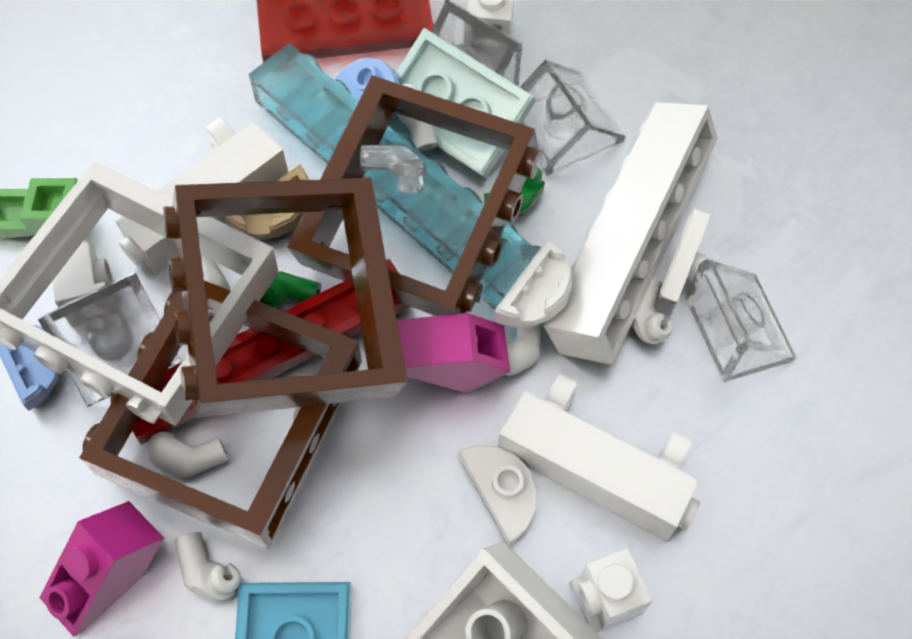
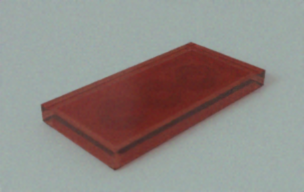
(340, 26)

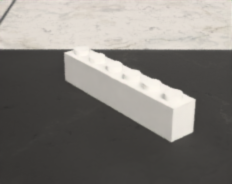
(633, 231)

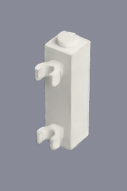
(235, 159)
(600, 465)

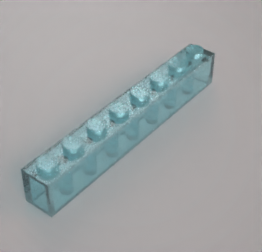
(437, 218)

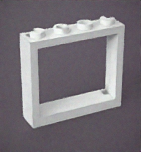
(60, 237)

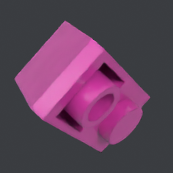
(454, 350)
(99, 565)

